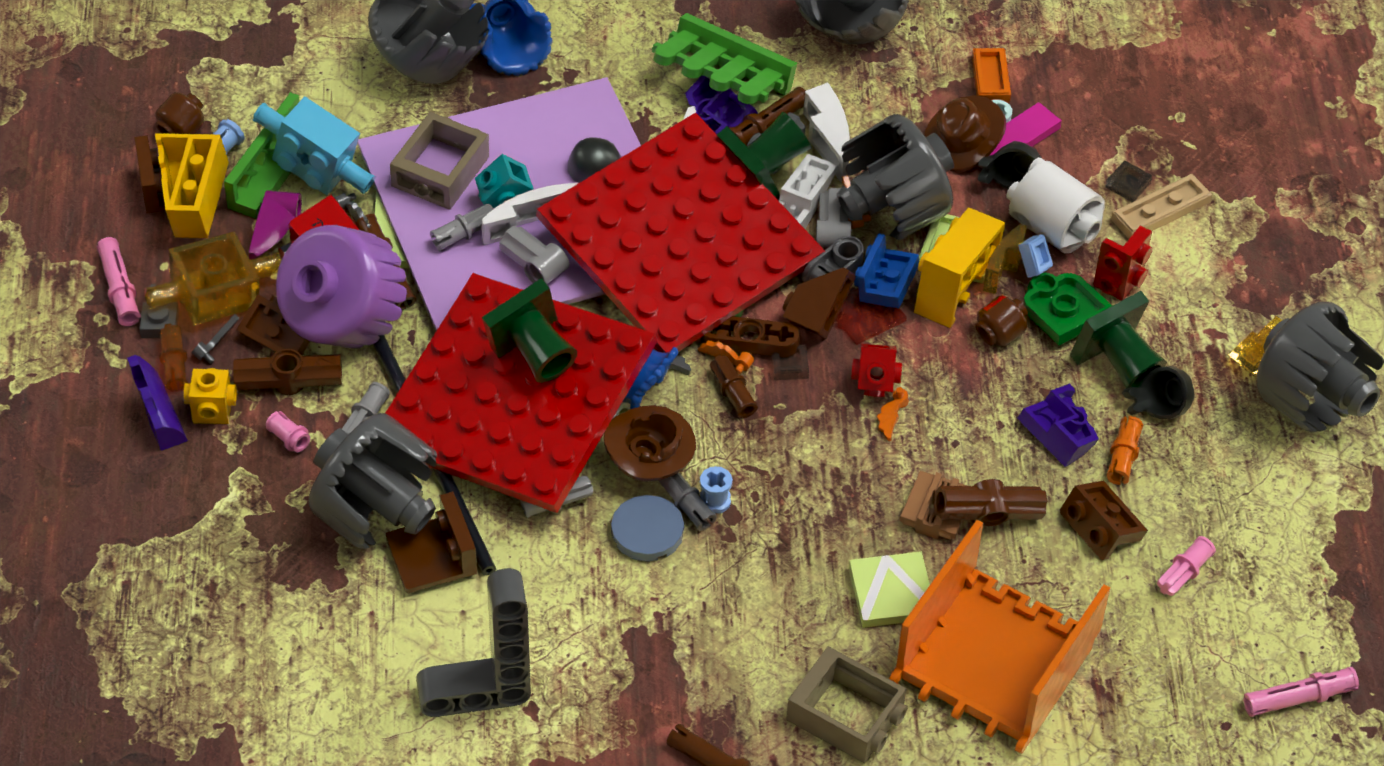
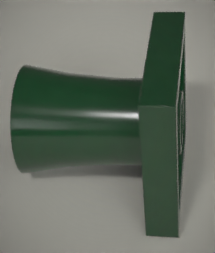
(770, 151)
(526, 324)
(1116, 336)

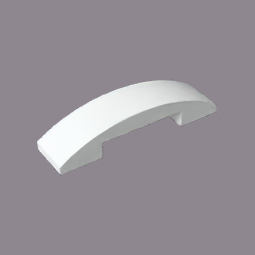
(518, 211)

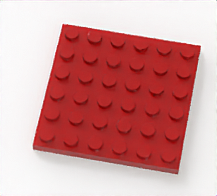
(679, 234)
(492, 414)

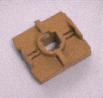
(919, 510)

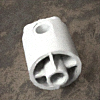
(1056, 206)

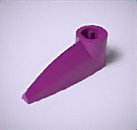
(273, 219)

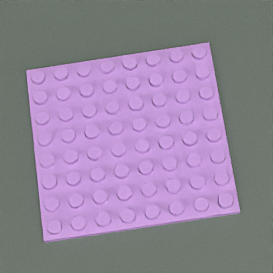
(530, 130)

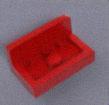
(1121, 266)

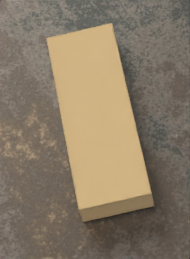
(1162, 206)

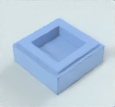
(1035, 255)

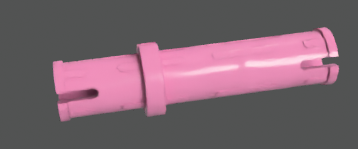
(120, 291)
(1316, 687)

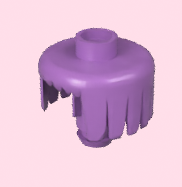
(340, 286)

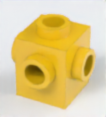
(210, 396)

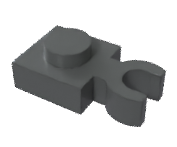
(154, 320)

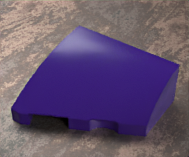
(717, 107)
(157, 404)
(1060, 425)

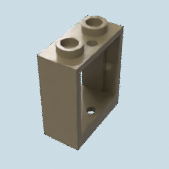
(439, 187)
(840, 668)

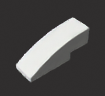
(827, 125)

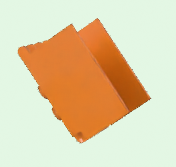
(990, 648)

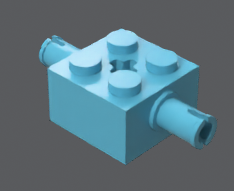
(315, 146)

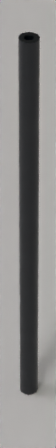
(446, 480)

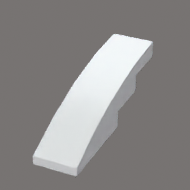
(803, 188)

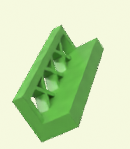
(257, 170)

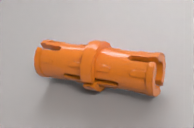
(1124, 450)

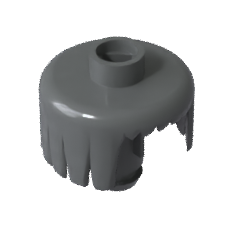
(853, 19)
(428, 37)
(899, 172)
(1323, 360)
(371, 473)

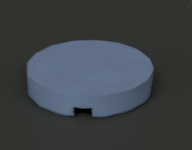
(647, 527)

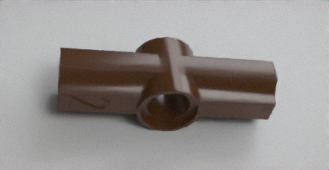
(287, 371)
(990, 502)

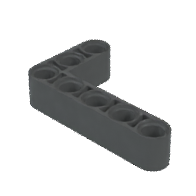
(491, 681)

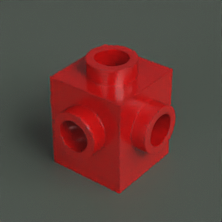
(876, 356)

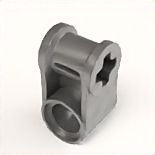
(844, 252)

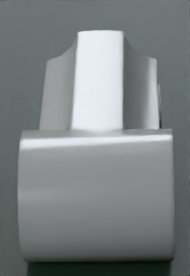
(832, 219)
(534, 256)

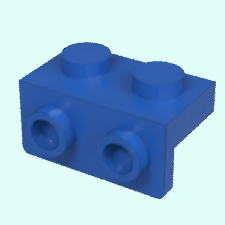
(885, 274)

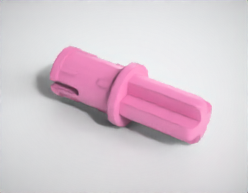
(1186, 566)

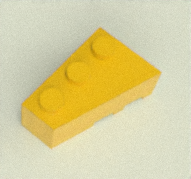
(191, 180)
(955, 263)

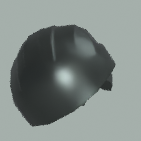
(1008, 164)
(1162, 393)

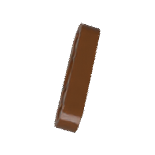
(774, 329)

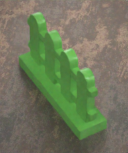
(736, 56)

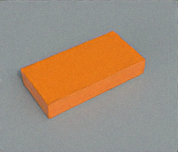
(991, 73)

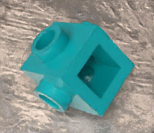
(502, 181)

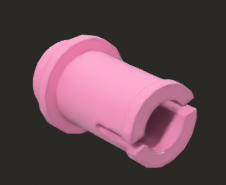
(294, 437)

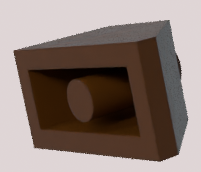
(818, 301)

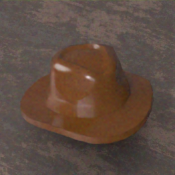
(969, 129)
(650, 442)

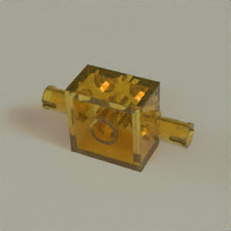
(212, 278)

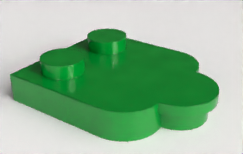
(1062, 304)

